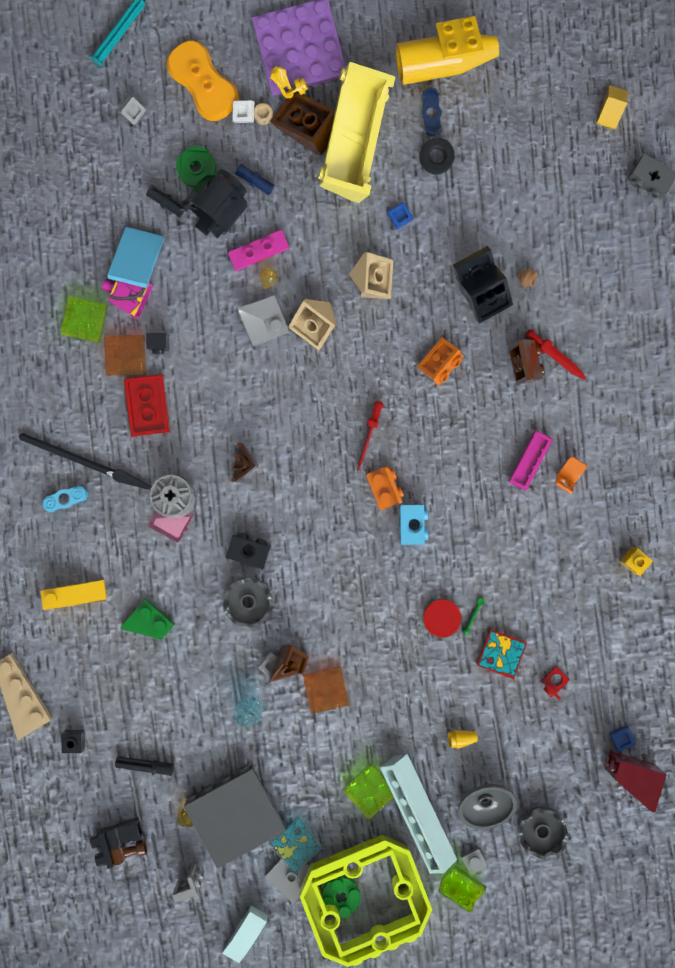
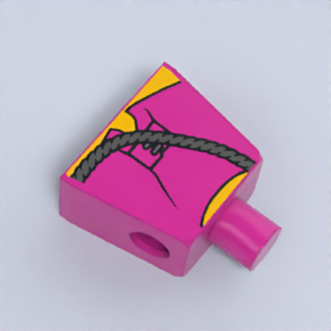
(127, 296)

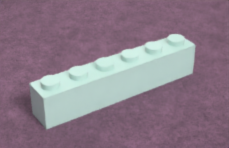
(418, 813)

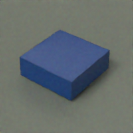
(400, 215)
(622, 738)

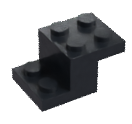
(483, 284)

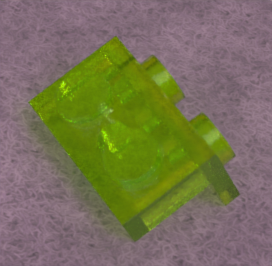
(461, 888)

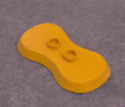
(193, 68)

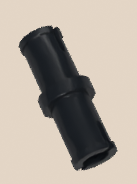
(164, 200)

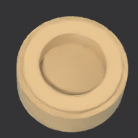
(263, 113)

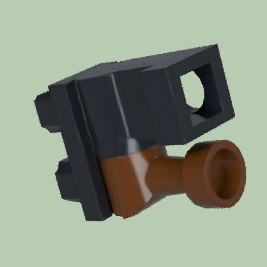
(113, 841)

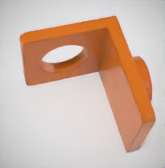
(570, 473)

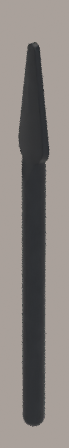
(118, 474)

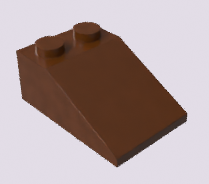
(305, 122)
(526, 362)

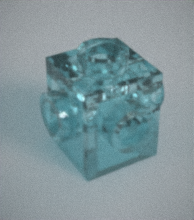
(248, 712)

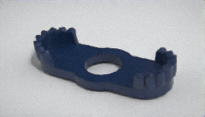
(431, 100)

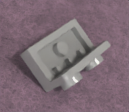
(190, 885)

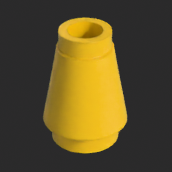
(461, 738)

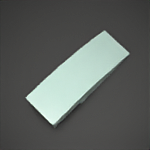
(245, 934)

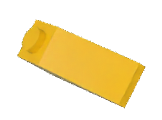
(73, 594)

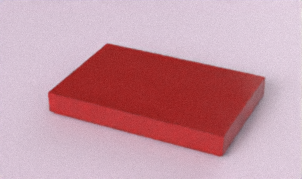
(147, 405)

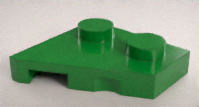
(148, 621)

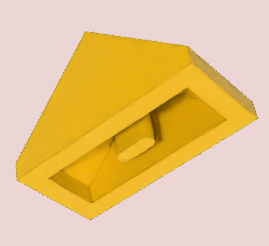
(612, 107)

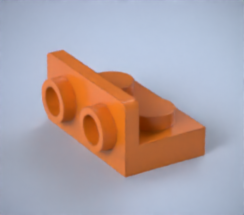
(440, 361)
(384, 487)

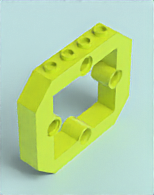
(394, 933)

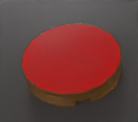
(442, 618)

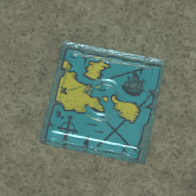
(296, 845)

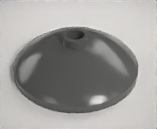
(487, 806)

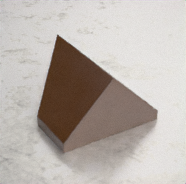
(243, 463)
(288, 663)

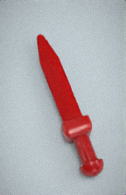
(546, 347)
(373, 423)

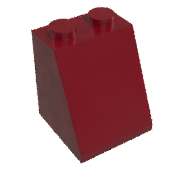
(637, 776)

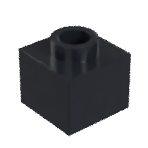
(157, 342)
(77, 737)

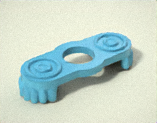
(76, 495)

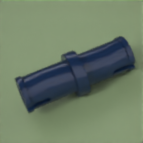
(254, 179)

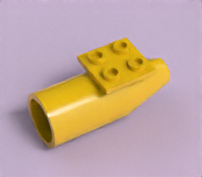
(450, 53)

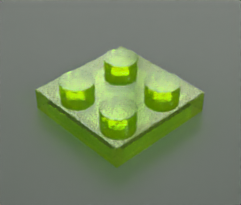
(84, 319)
(369, 791)

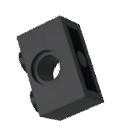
(236, 550)

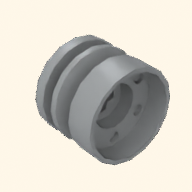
(180, 505)

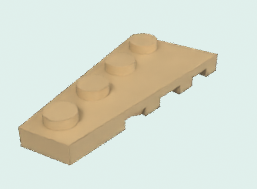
(21, 699)

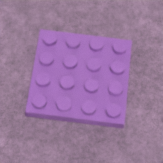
(301, 42)

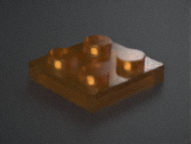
(125, 355)
(326, 690)

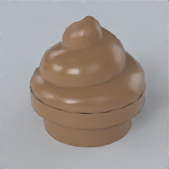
(527, 277)

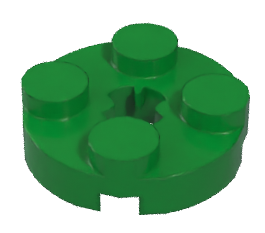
(189, 158)
(352, 894)

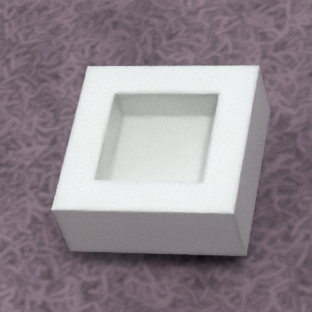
(243, 111)

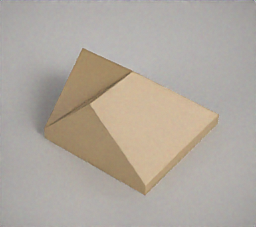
(373, 276)
(314, 322)

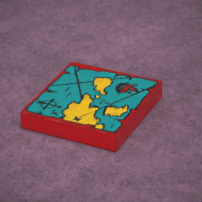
(501, 653)

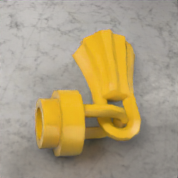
(279, 76)

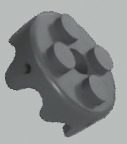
(238, 612)
(542, 845)

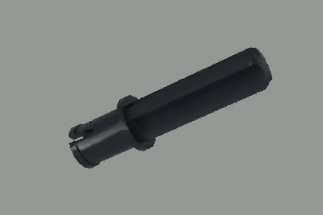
(144, 766)

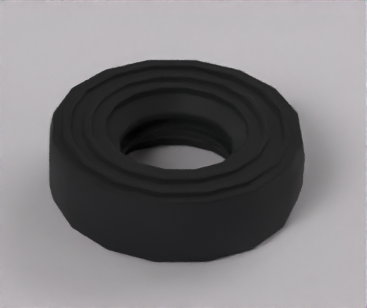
(437, 168)

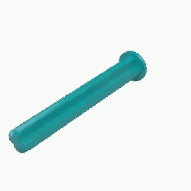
(117, 32)

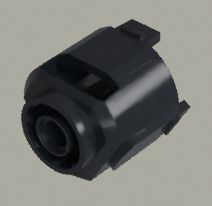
(216, 202)

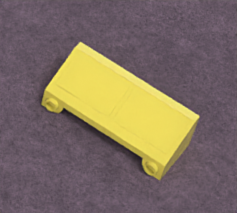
(355, 131)

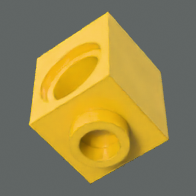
(636, 561)

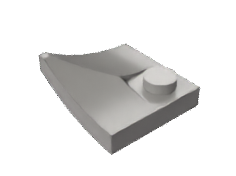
(263, 320)

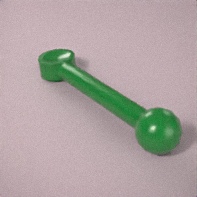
(480, 601)

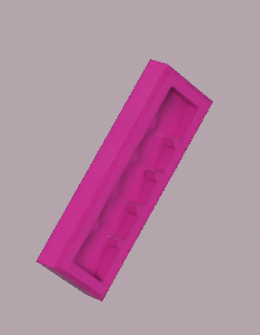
(258, 250)
(530, 460)

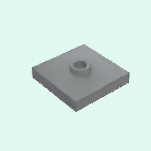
(285, 881)

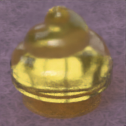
(268, 277)
(183, 819)

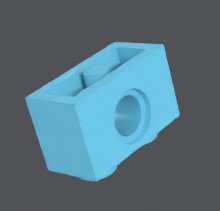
(410, 512)

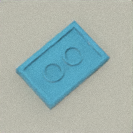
(135, 257)

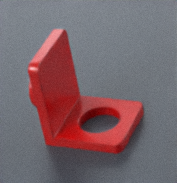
(552, 689)

